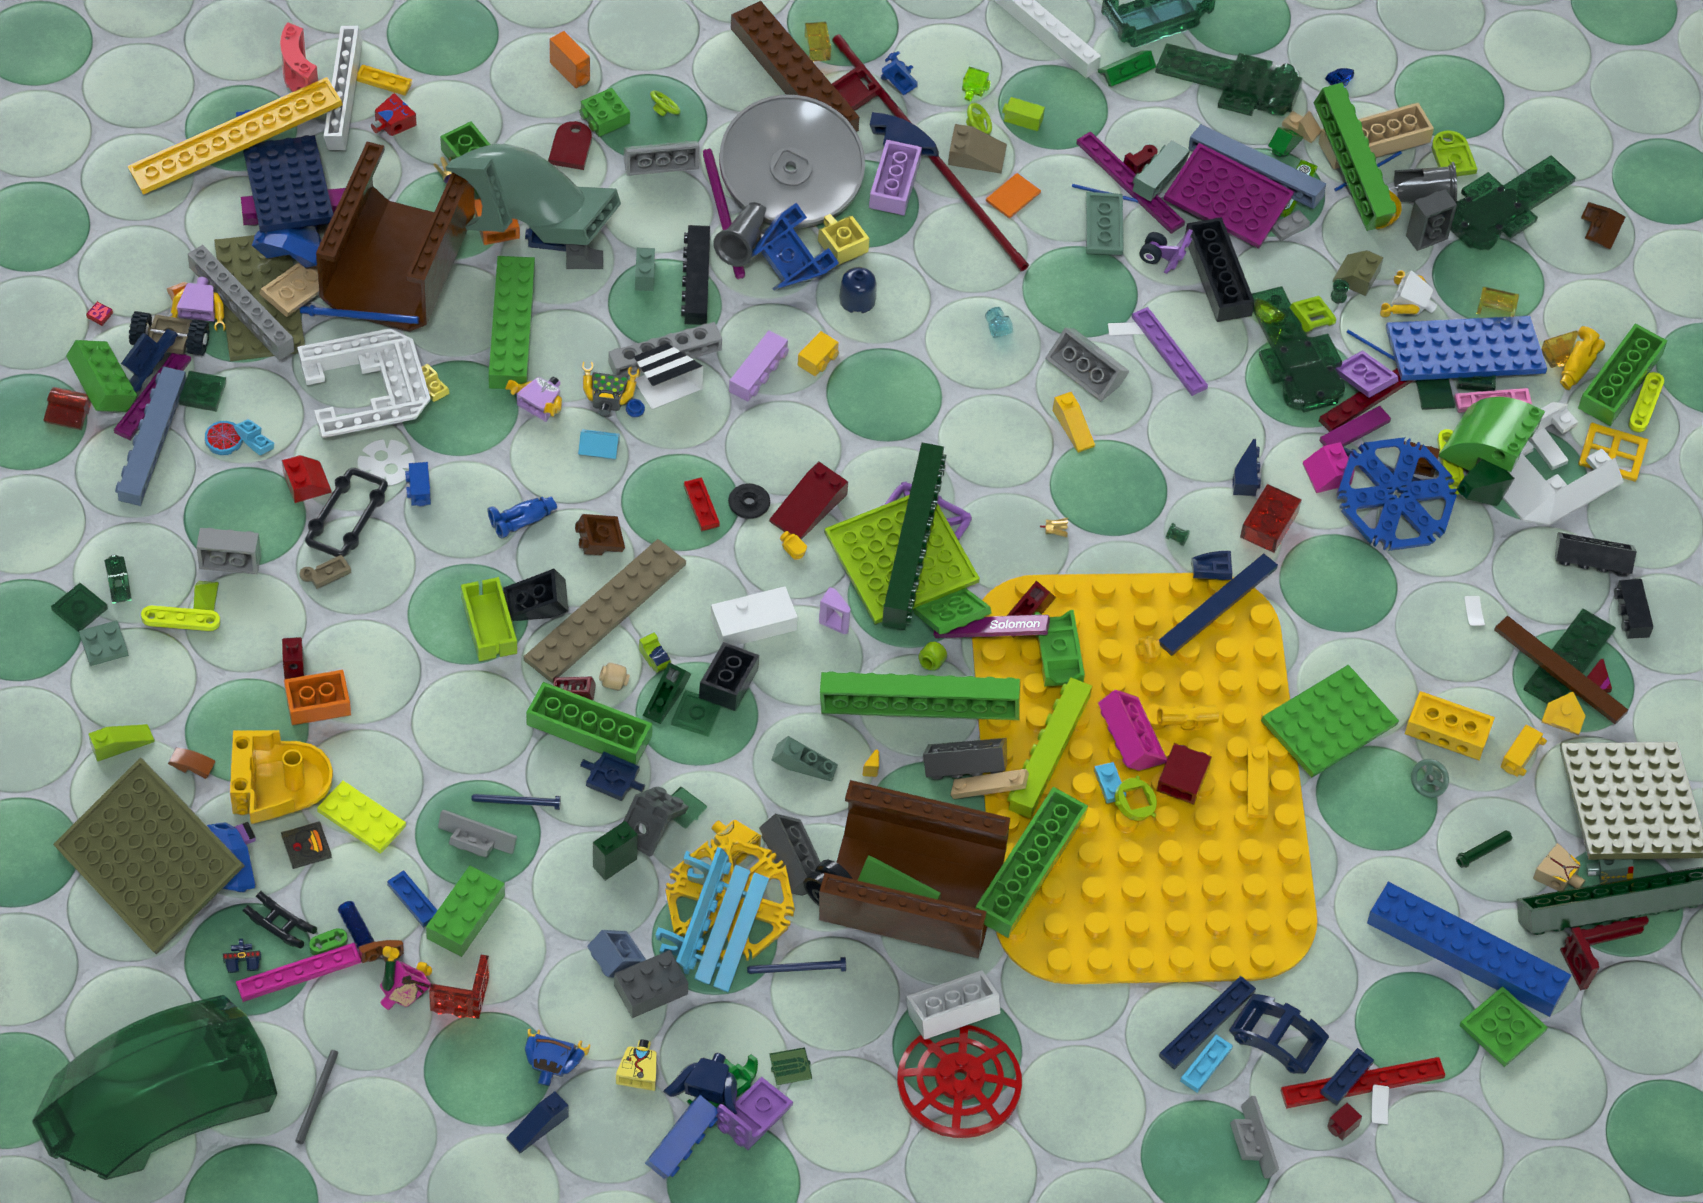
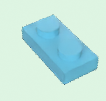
(1108, 780)

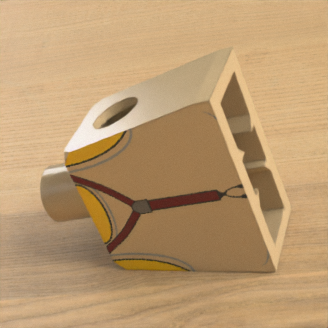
(1559, 870)

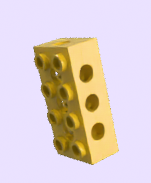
(1449, 725)

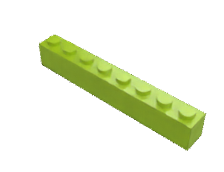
(1050, 746)

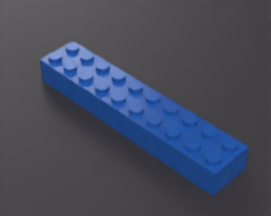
(1468, 948)

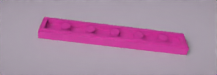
(298, 972)

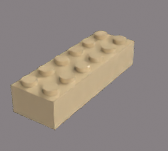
(1389, 132)

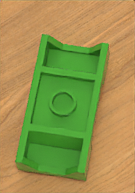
(1061, 651)

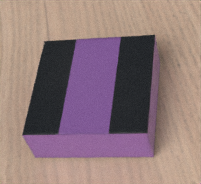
(246, 833)

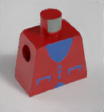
(393, 116)

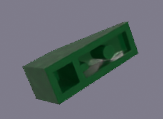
(666, 693)

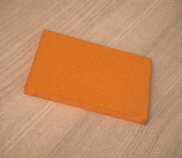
(1013, 195)

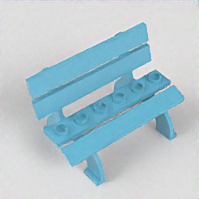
(700, 921)

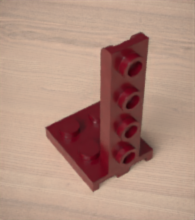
(1578, 951)

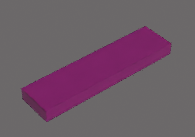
(1357, 427)

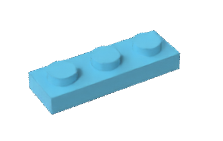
(1206, 1063)

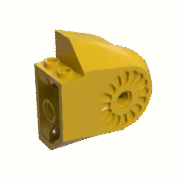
(275, 775)

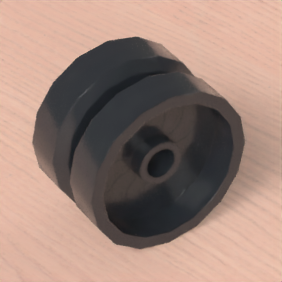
(814, 880)

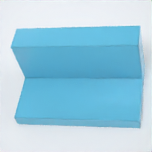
(598, 443)

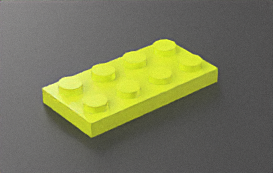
(361, 817)

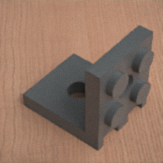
(653, 810)

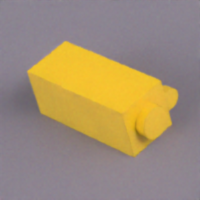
(1522, 751)

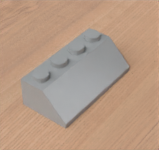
(661, 158)
(1086, 364)

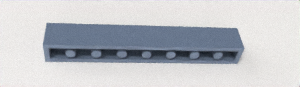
(1305, 187)
(151, 436)

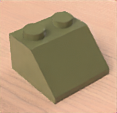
(1360, 270)

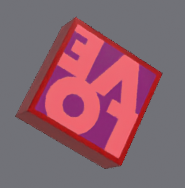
(99, 313)

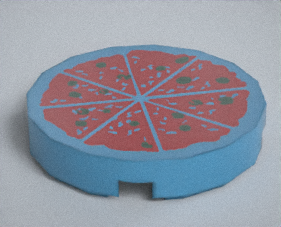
(222, 438)

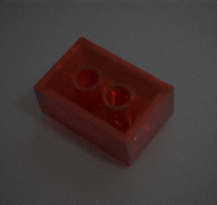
(1270, 518)

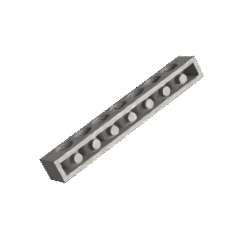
(241, 303)

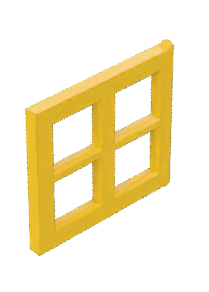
(1613, 451)

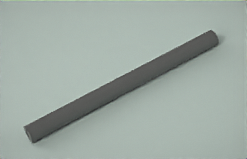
(316, 1097)

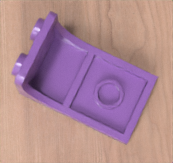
(756, 1113)

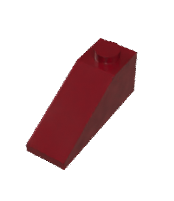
(1034, 600)

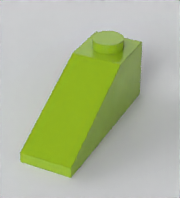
(119, 739)

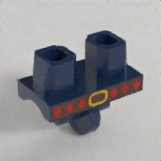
(251, 957)

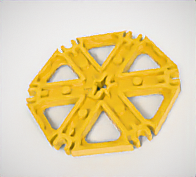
(768, 910)

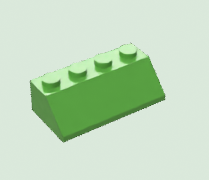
(881, 874)

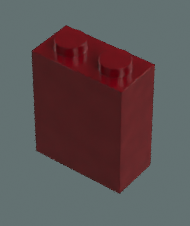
(1184, 773)

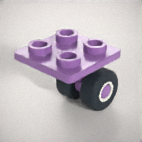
(1156, 247)

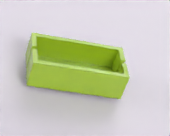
(489, 619)

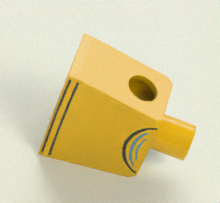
(736, 831)

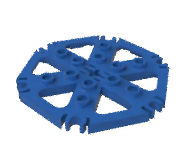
(1383, 496)

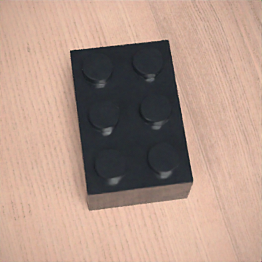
(729, 676)

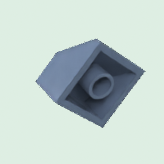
(614, 951)

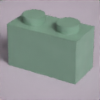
(645, 269)

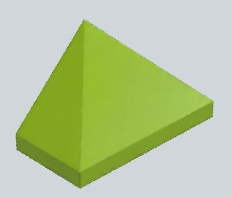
(205, 595)

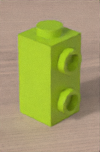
(1023, 113)

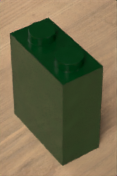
(615, 850)

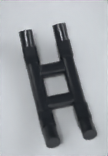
(277, 910)

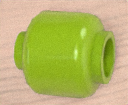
(932, 656)

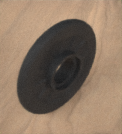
(745, 491)

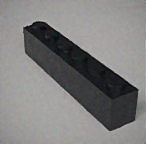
(696, 274)

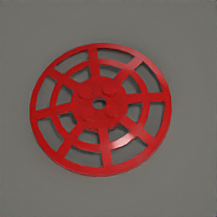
(959, 1089)

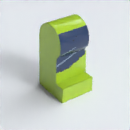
(653, 652)

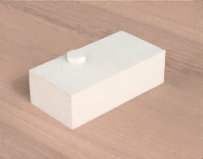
(754, 617)
(953, 1004)

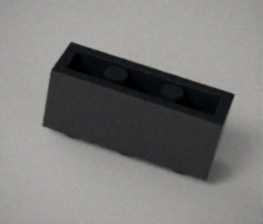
(1633, 608)

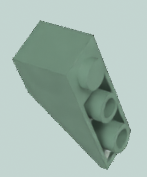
(802, 759)

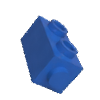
(419, 484)

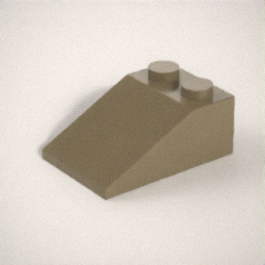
(976, 150)

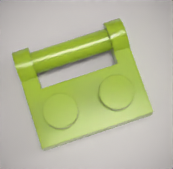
(1311, 308)

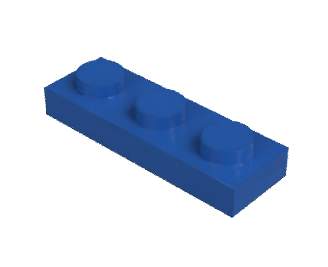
(412, 898)

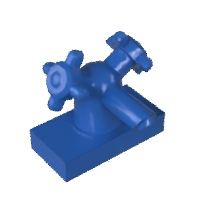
(899, 74)

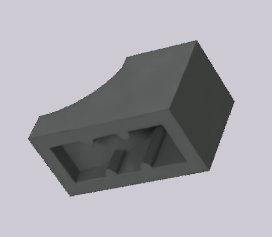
(583, 257)

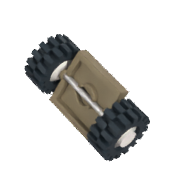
(191, 333)

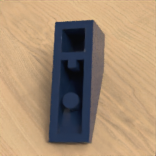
(539, 1122)

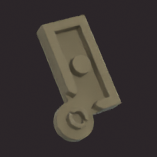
(326, 572)

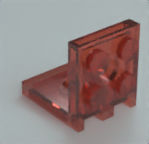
(462, 1001)

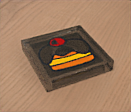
(306, 845)

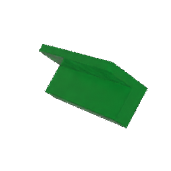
(1128, 67)

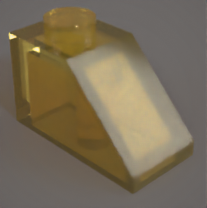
(1558, 349)

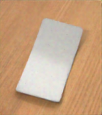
(1474, 610)
(1380, 1104)

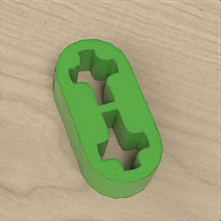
(328, 941)

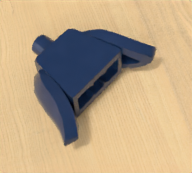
(708, 1079)

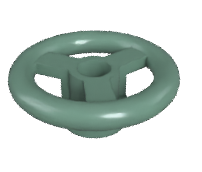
(1426, 780)

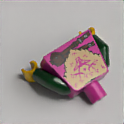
(402, 982)

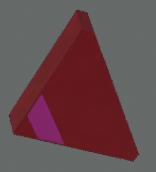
(1600, 676)

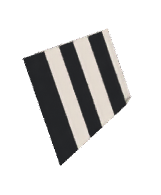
(667, 375)

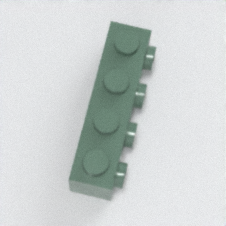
(1160, 170)

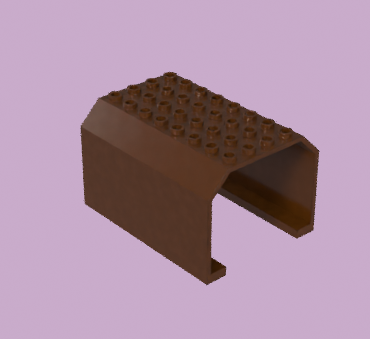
(390, 253)
(934, 843)

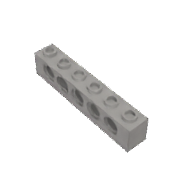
(691, 342)

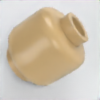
(614, 676)

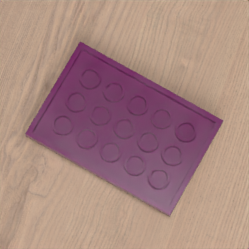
(1221, 187)

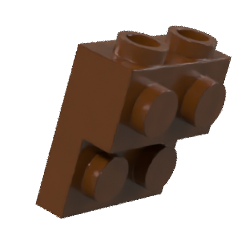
(599, 534)

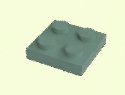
(103, 643)

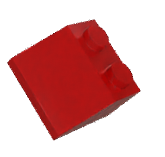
(305, 478)

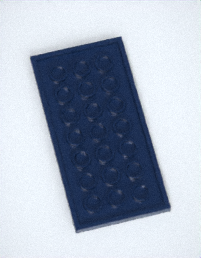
(288, 183)

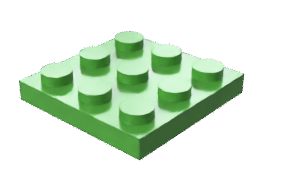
(952, 611)
(1503, 1026)

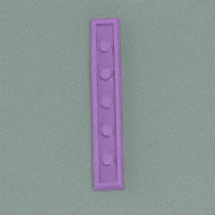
(1169, 351)

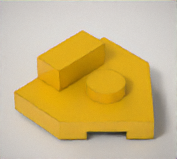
(1565, 714)

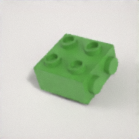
(605, 112)

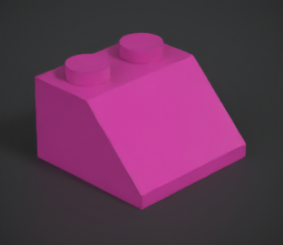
(1327, 467)

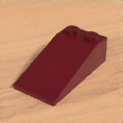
(810, 501)

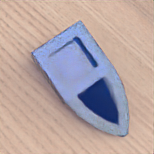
(1340, 75)

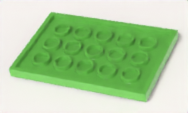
(1329, 720)

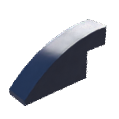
(903, 132)

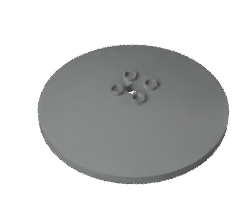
(794, 133)

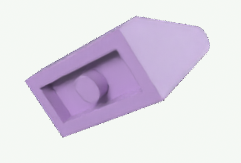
(829, 617)

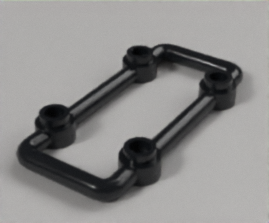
(350, 539)

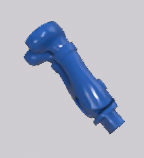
(524, 512)

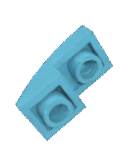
(252, 436)

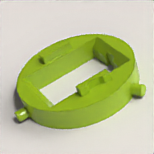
(1121, 801)

